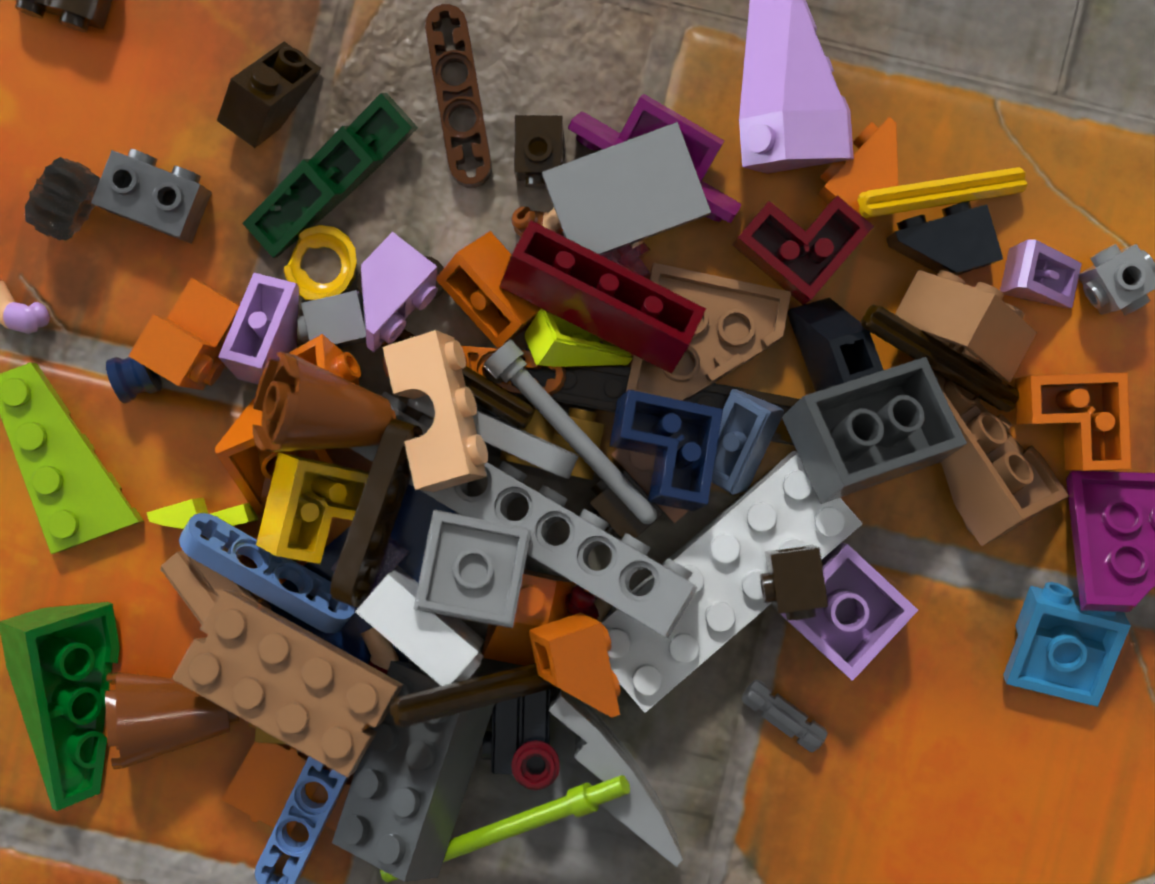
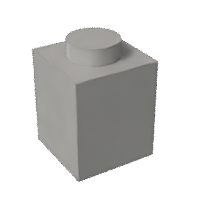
(335, 317)

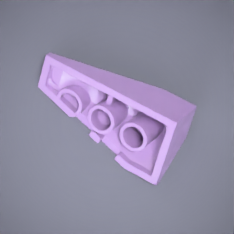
(788, 93)

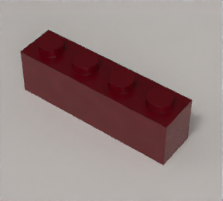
(601, 297)

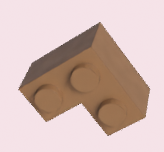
(968, 321)

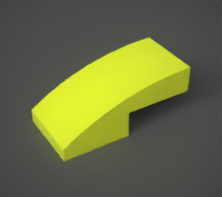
(180, 513)

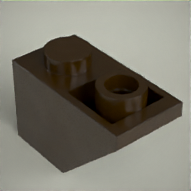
(267, 93)

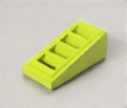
(563, 344)

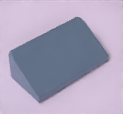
(743, 440)

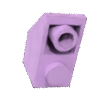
(393, 285)

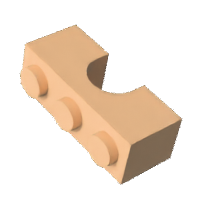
(451, 448)

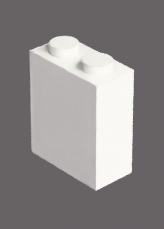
(434, 642)

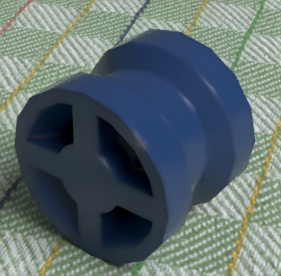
(131, 378)

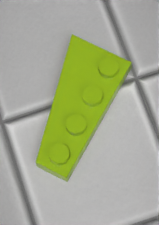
(58, 463)

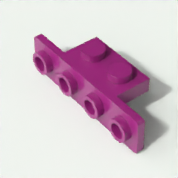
(650, 116)

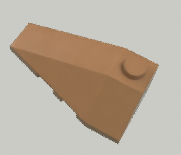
(993, 476)

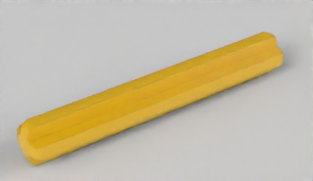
(941, 192)

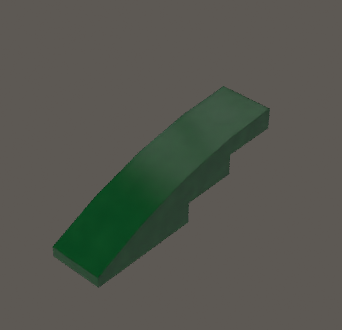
(330, 175)

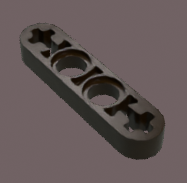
(374, 516)

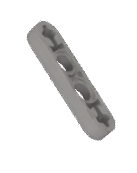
(513, 440)

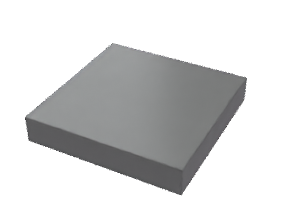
(472, 569)

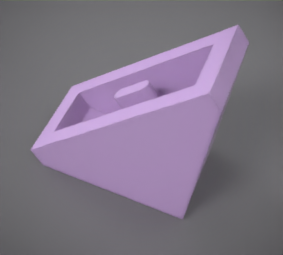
(1040, 274)

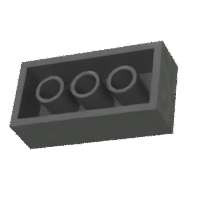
(411, 786)

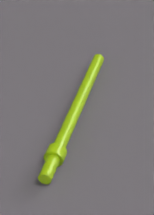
(578, 802)

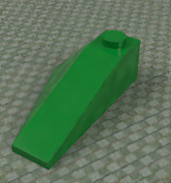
(60, 682)

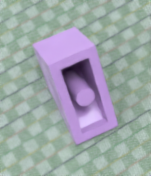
(261, 327)

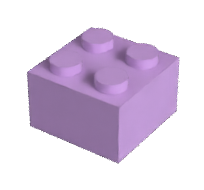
(860, 612)

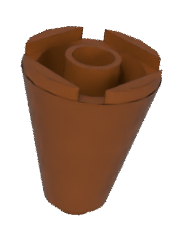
(315, 409)
(157, 717)

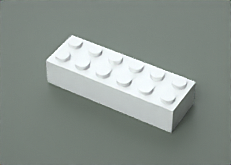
(726, 569)

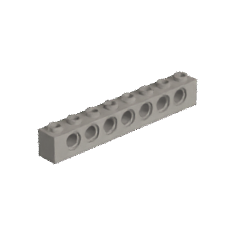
(656, 610)

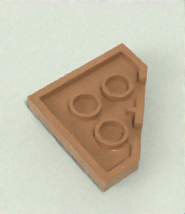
(735, 328)

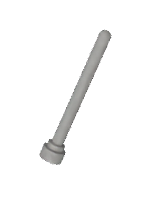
(510, 367)

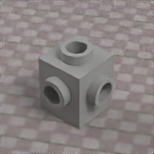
(1119, 279)

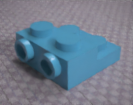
(1064, 648)

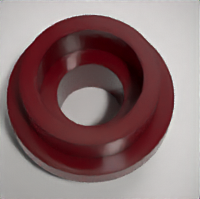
(528, 778)

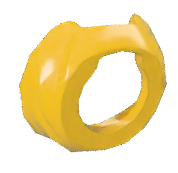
(322, 237)

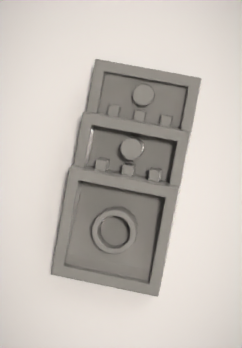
(607, 758)

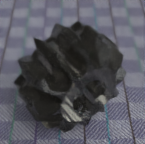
(61, 199)

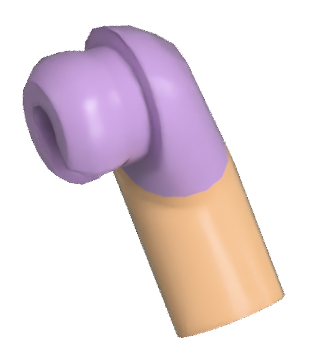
(20, 316)

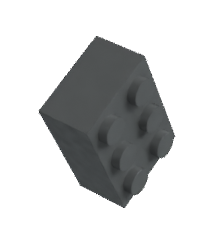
(873, 429)

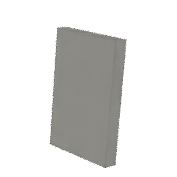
(627, 191)

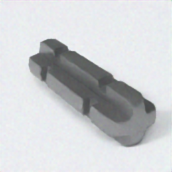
(784, 715)

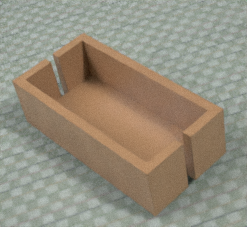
(287, 682)

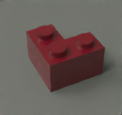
(801, 258)

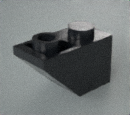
(952, 243)
(833, 344)

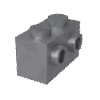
(151, 195)

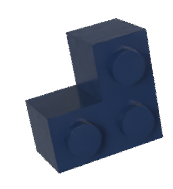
(681, 439)

